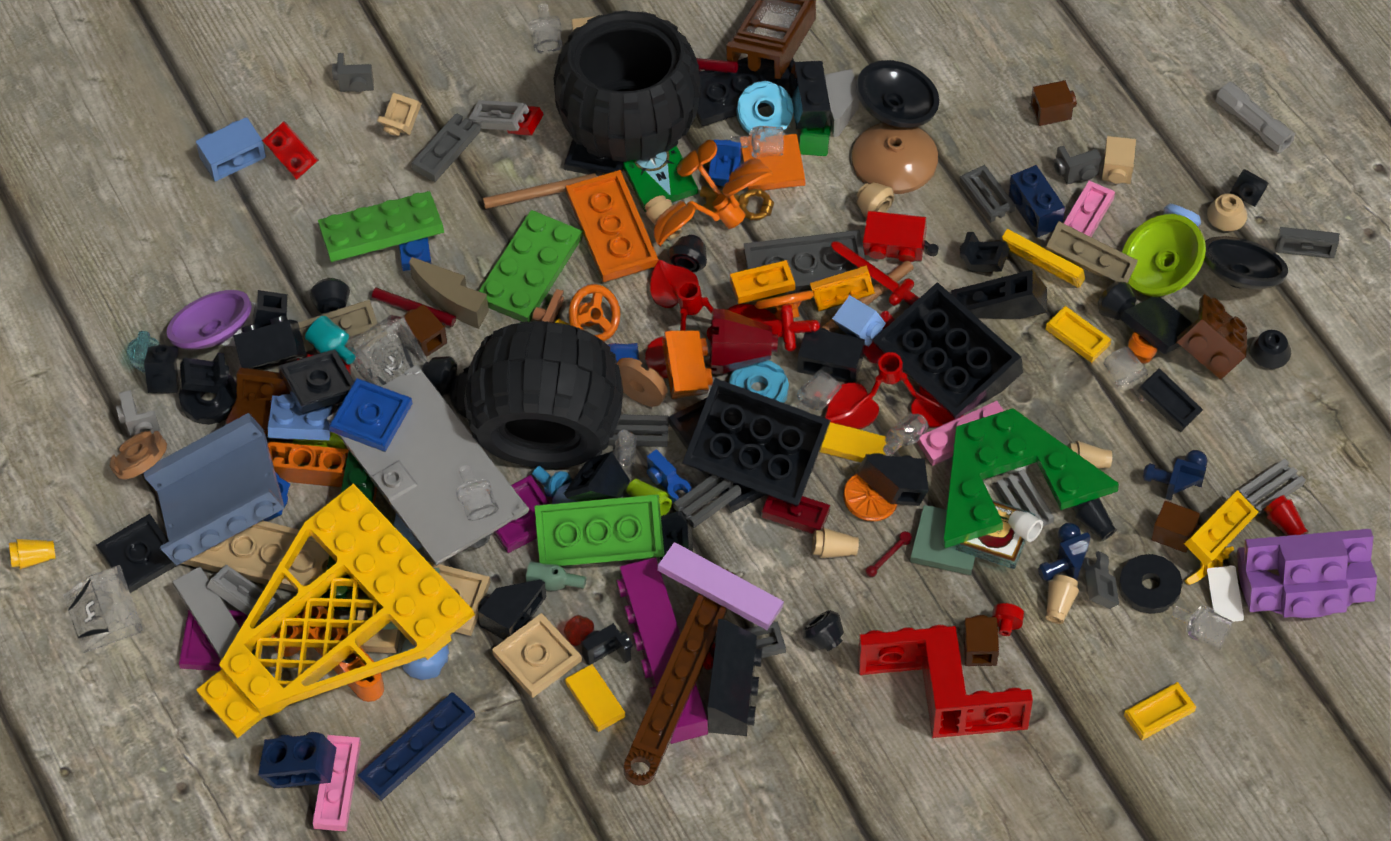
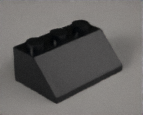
(733, 680)

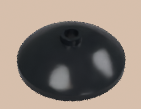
(897, 93)
(1244, 263)

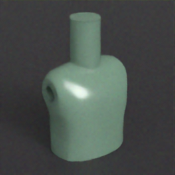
(554, 576)

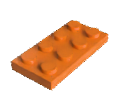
(612, 226)

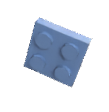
(289, 423)

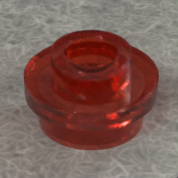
(577, 629)

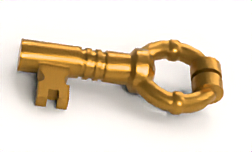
(743, 200)

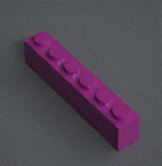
(657, 636)

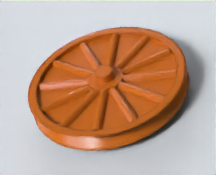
(865, 501)

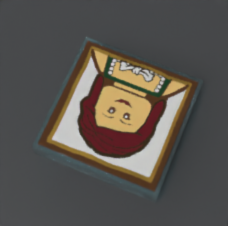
(998, 547)

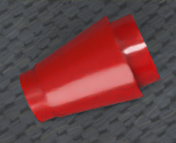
(1285, 516)

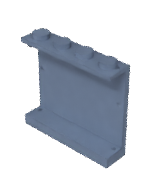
(215, 488)

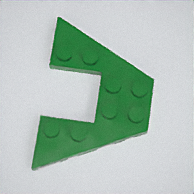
(1001, 445)

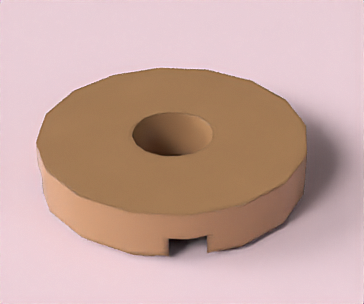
(642, 384)
(138, 454)

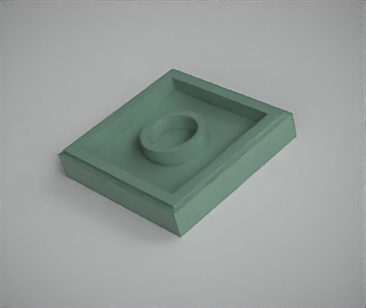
(929, 544)

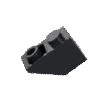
(896, 478)

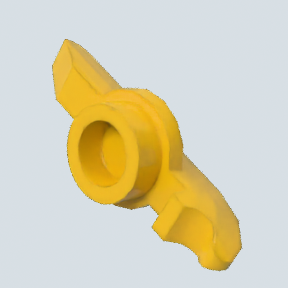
(1202, 570)

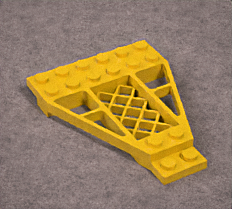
(376, 561)

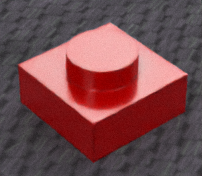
(530, 122)

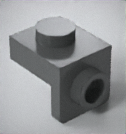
(352, 77)
(1078, 167)

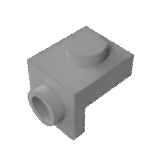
(135, 422)

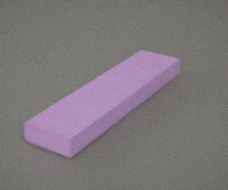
(720, 586)

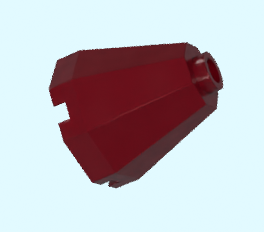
(738, 341)

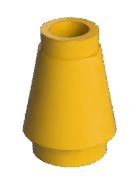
(30, 552)

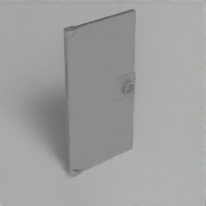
(422, 472)

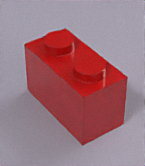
(894, 236)

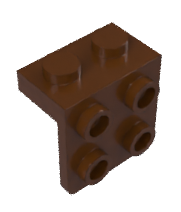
(1215, 338)
(255, 395)

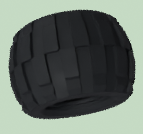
(619, 54)
(543, 394)

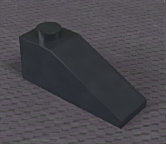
(1005, 297)

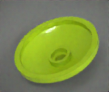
(1156, 246)

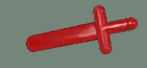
(900, 291)
(787, 327)

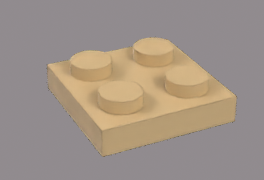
(537, 655)

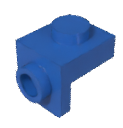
(725, 161)

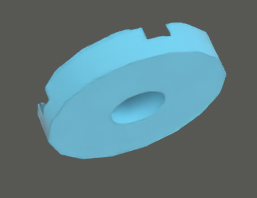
(768, 93)
(764, 372)

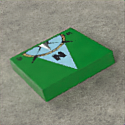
(659, 177)

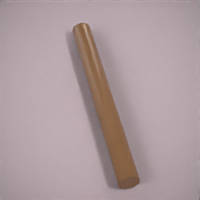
(532, 192)
(897, 274)

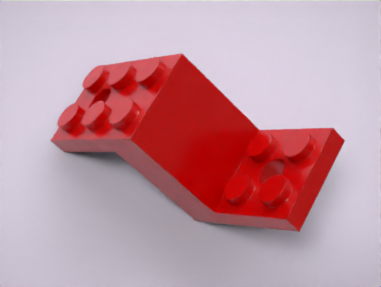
(938, 656)

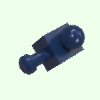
(1184, 475)
(1070, 554)

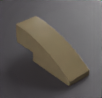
(450, 292)

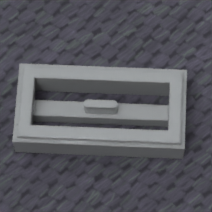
(495, 119)
(1288, 473)
(1013, 481)
(237, 590)

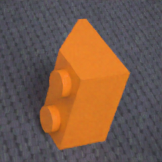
(686, 363)

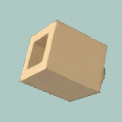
(1118, 160)

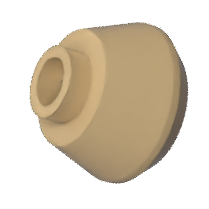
(874, 198)
(1227, 212)

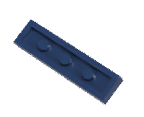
(416, 746)

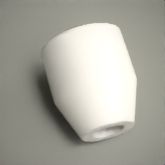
(1025, 525)

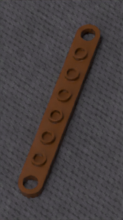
(674, 689)

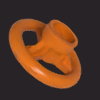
(792, 299)
(581, 313)

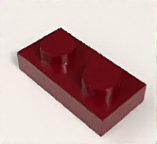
(808, 516)

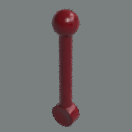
(904, 539)

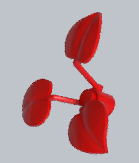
(679, 285)
(857, 410)

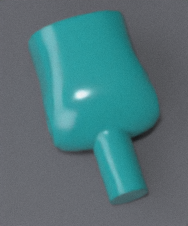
(328, 336)

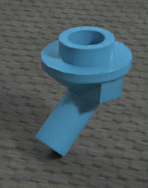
(553, 483)

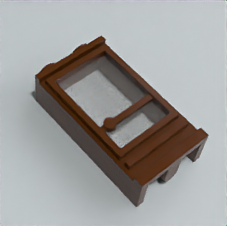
(772, 32)

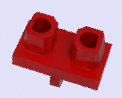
(290, 150)

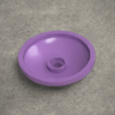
(209, 320)

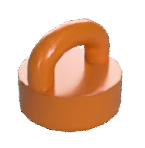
(1141, 348)

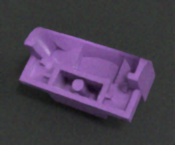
(1311, 573)

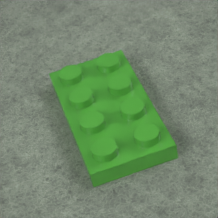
(380, 226)
(530, 266)
(599, 530)

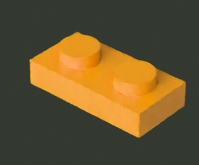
(762, 282)

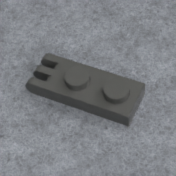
(445, 147)

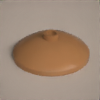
(899, 167)

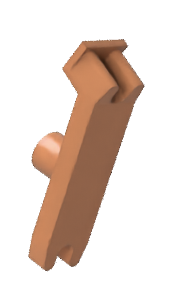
(552, 310)

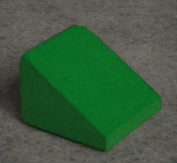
(815, 141)

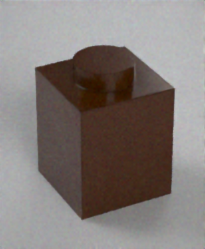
(1052, 103)
(426, 329)
(1175, 526)
(981, 641)

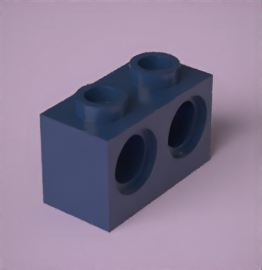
(1036, 200)
(297, 760)

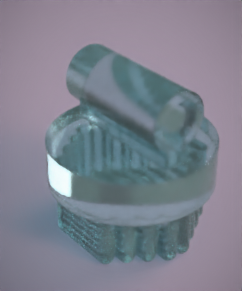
(138, 349)

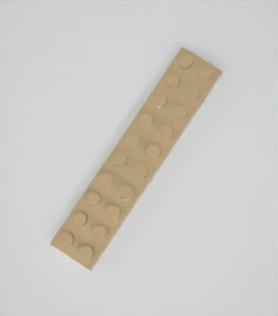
(261, 548)

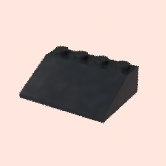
(950, 352)
(756, 442)

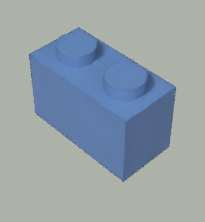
(230, 149)

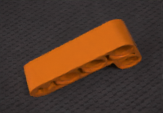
(288, 456)
(367, 690)

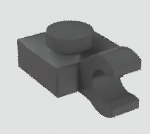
(1100, 584)

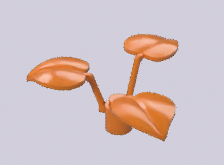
(725, 205)

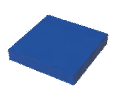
(370, 414)

